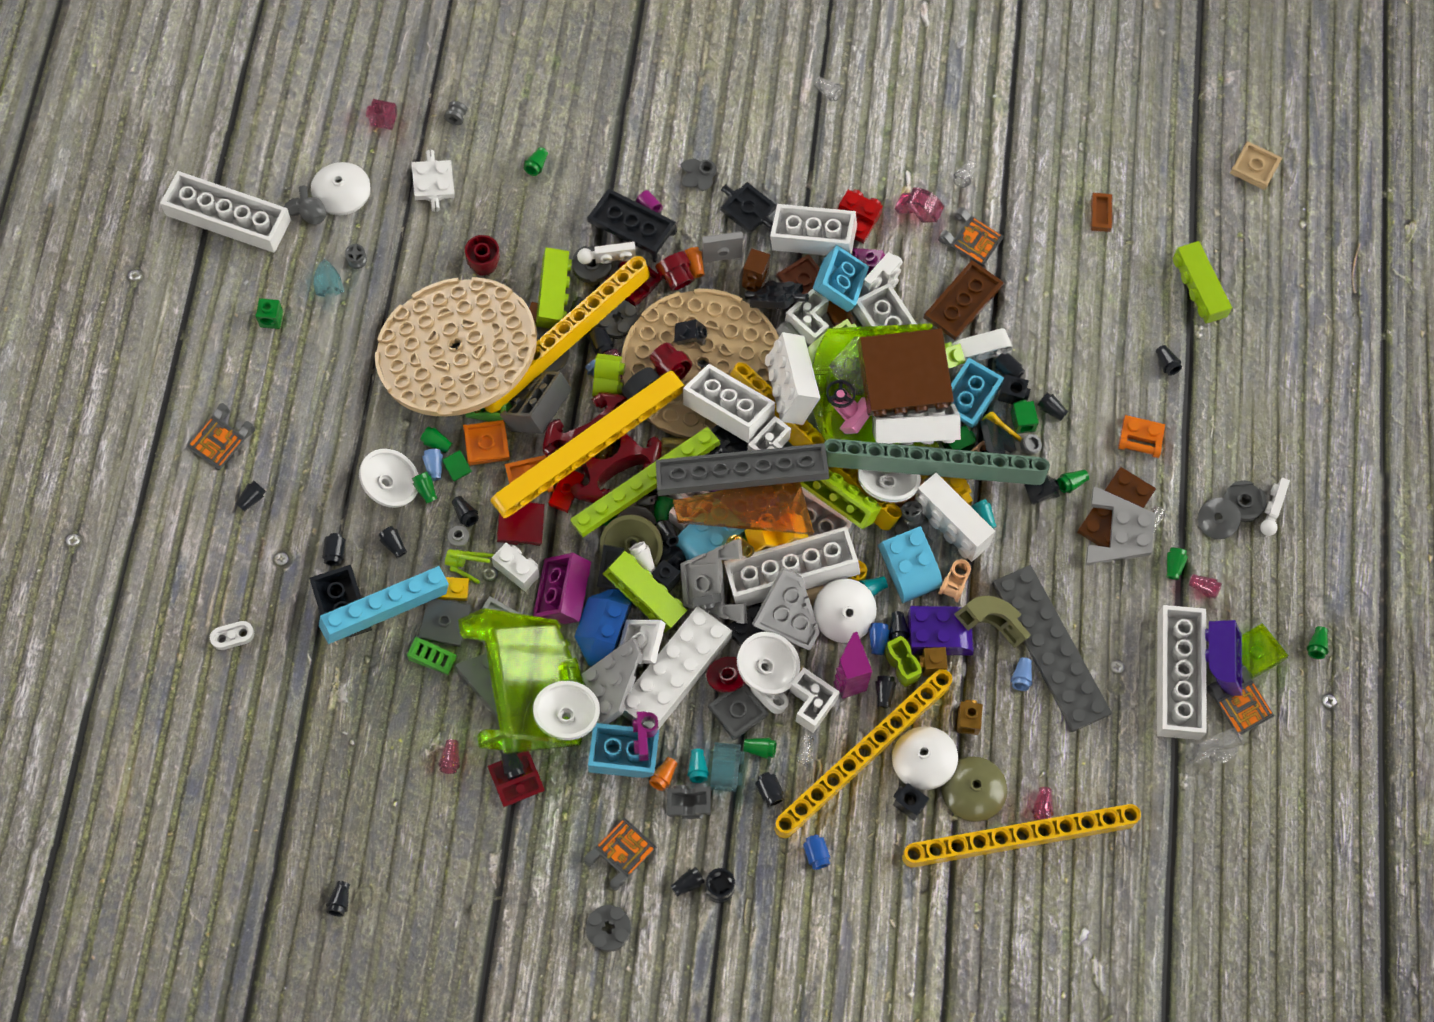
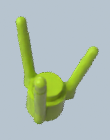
(457, 558)

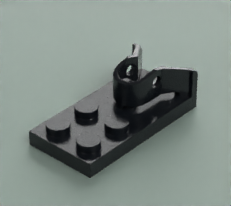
(632, 222)

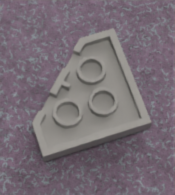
(788, 611)
(613, 679)

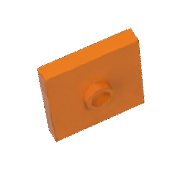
(486, 442)

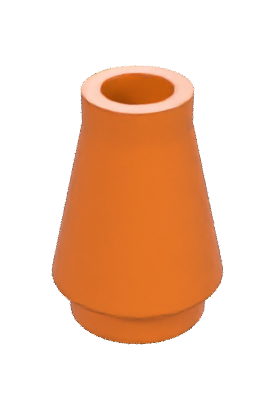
(696, 260)
(663, 774)

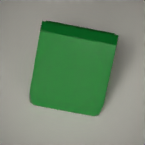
(456, 465)

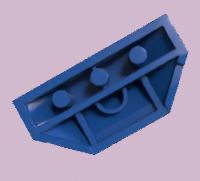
(602, 624)

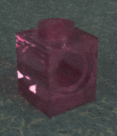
(384, 120)

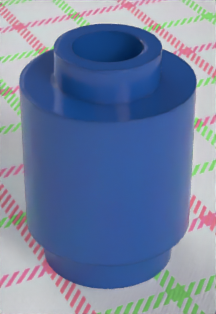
(817, 852)

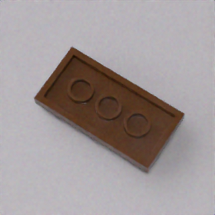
(963, 300)
(1124, 485)

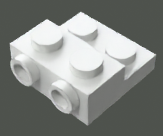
(884, 272)
(648, 636)

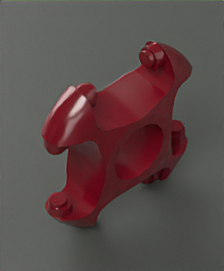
(602, 470)

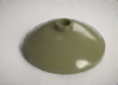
(633, 527)
(971, 802)

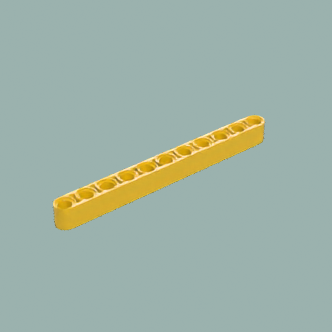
(580, 322)
(808, 435)
(587, 444)
(859, 762)
(1012, 842)

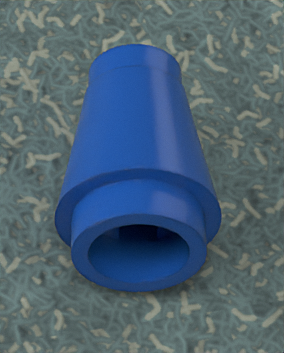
(878, 638)

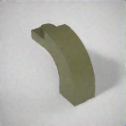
(997, 613)

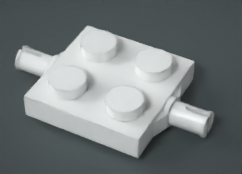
(433, 180)

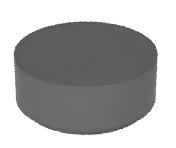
(1030, 444)

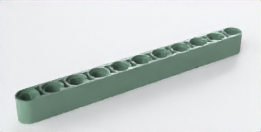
(930, 460)

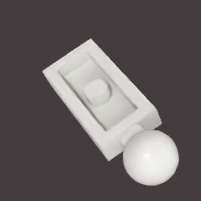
(608, 253)
(1278, 491)

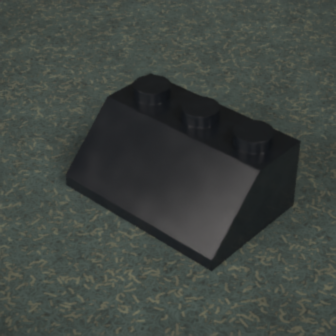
(336, 590)

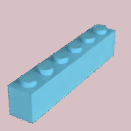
(383, 604)

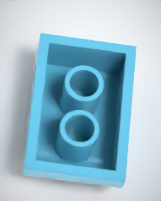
(841, 278)
(974, 391)
(701, 539)
(911, 564)
(614, 752)

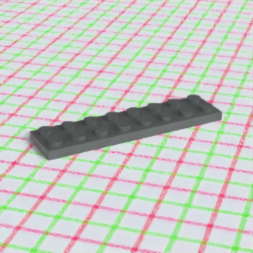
(741, 469)
(1053, 650)

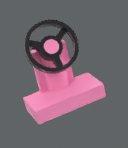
(852, 412)

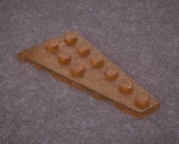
(754, 508)

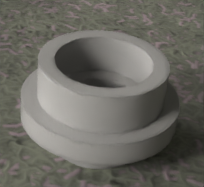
(458, 541)

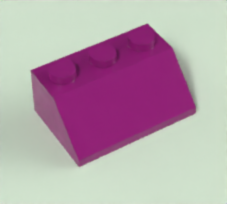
(562, 588)
(853, 669)

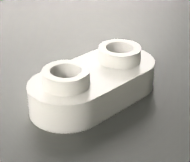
(232, 635)
(774, 703)

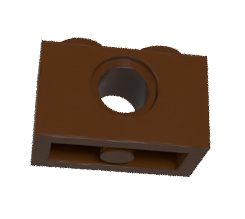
(755, 270)

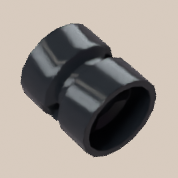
(720, 885)

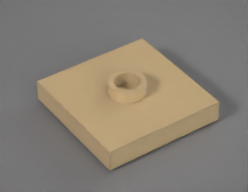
(1256, 165)

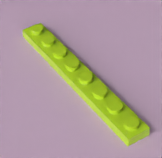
(639, 485)

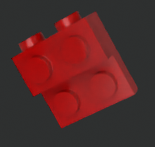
(866, 210)

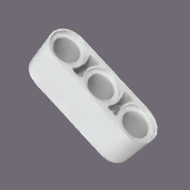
(985, 345)

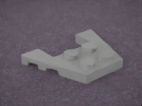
(1130, 529)
(705, 577)

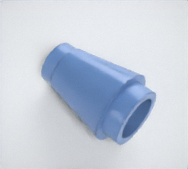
(433, 463)
(1022, 675)

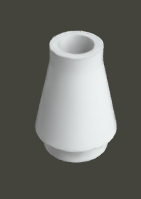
(643, 555)

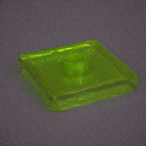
(1261, 651)

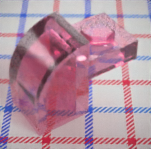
(921, 203)

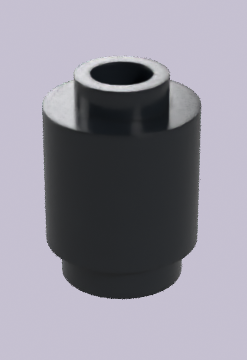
(600, 340)
(1009, 365)
(334, 549)
(769, 789)

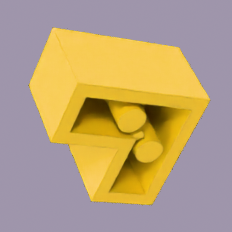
(767, 539)

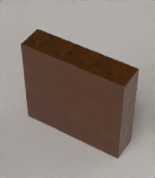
(905, 372)

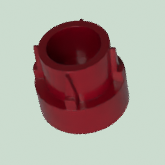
(482, 254)
(675, 270)
(668, 359)

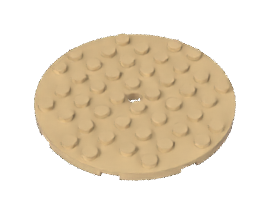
(733, 336)
(493, 353)

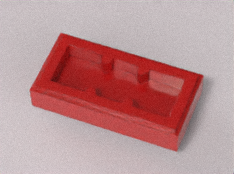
(562, 496)

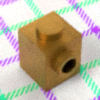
(933, 660)
(969, 717)

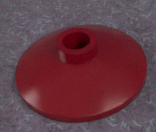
(724, 675)

